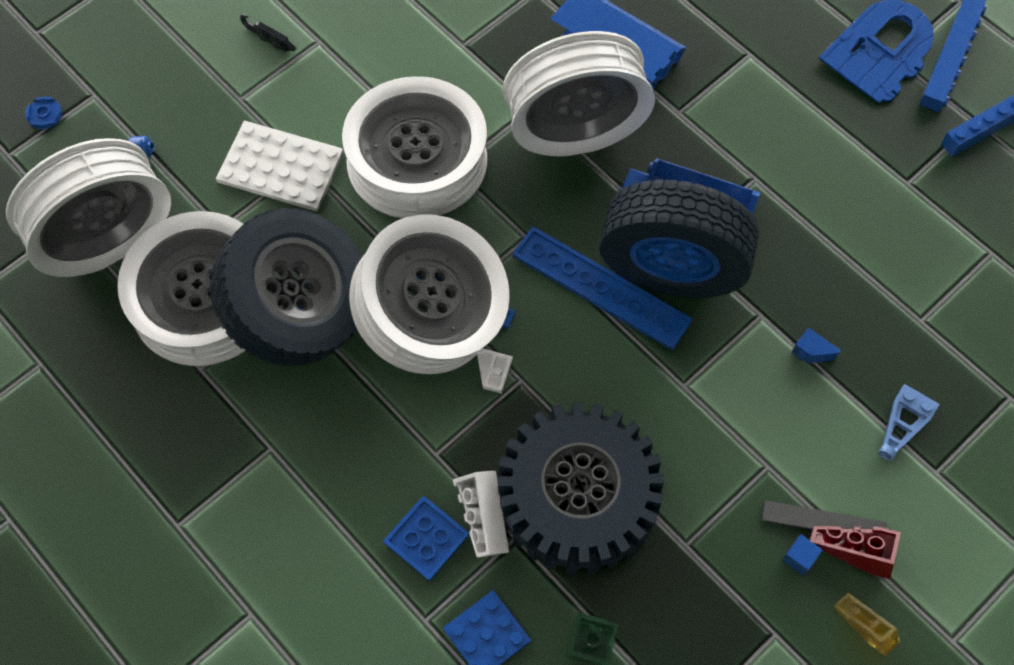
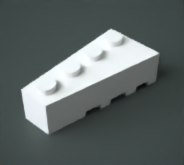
(483, 512)

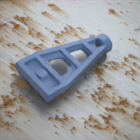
(915, 403)

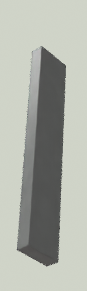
(808, 518)

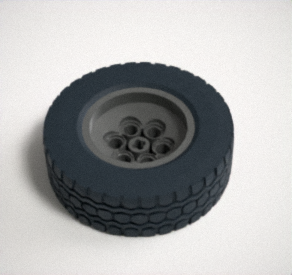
(286, 244)

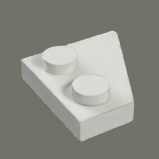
(493, 369)

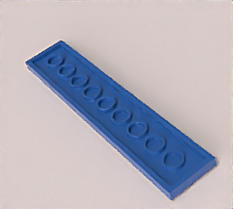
(602, 288)

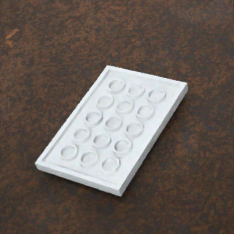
(280, 166)

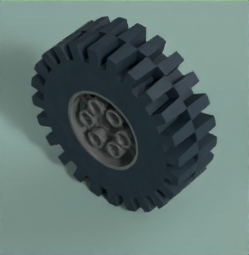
(574, 535)

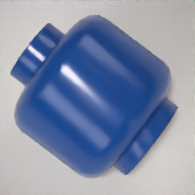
(144, 143)

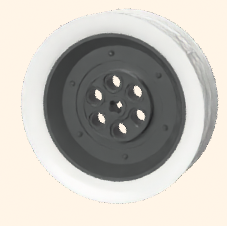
(578, 93)
(415, 147)
(86, 206)
(152, 287)
(390, 316)

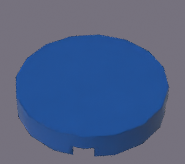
(43, 113)

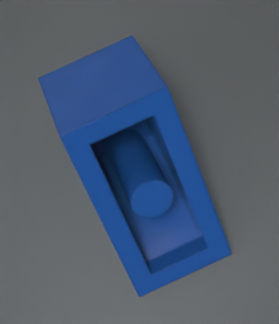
(814, 348)

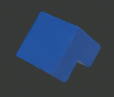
(802, 555)

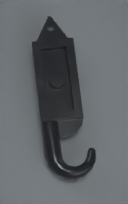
(268, 34)

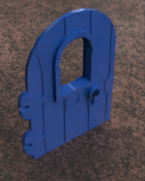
(874, 66)

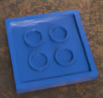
(426, 538)
(487, 632)

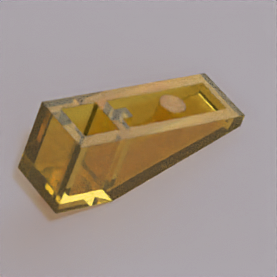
(868, 624)

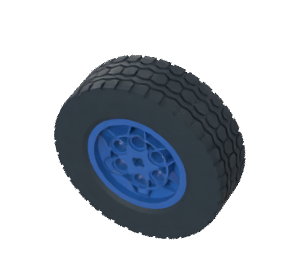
(679, 239)

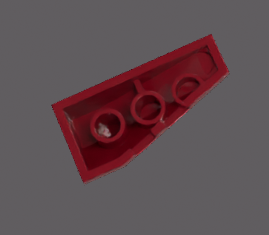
(866, 549)

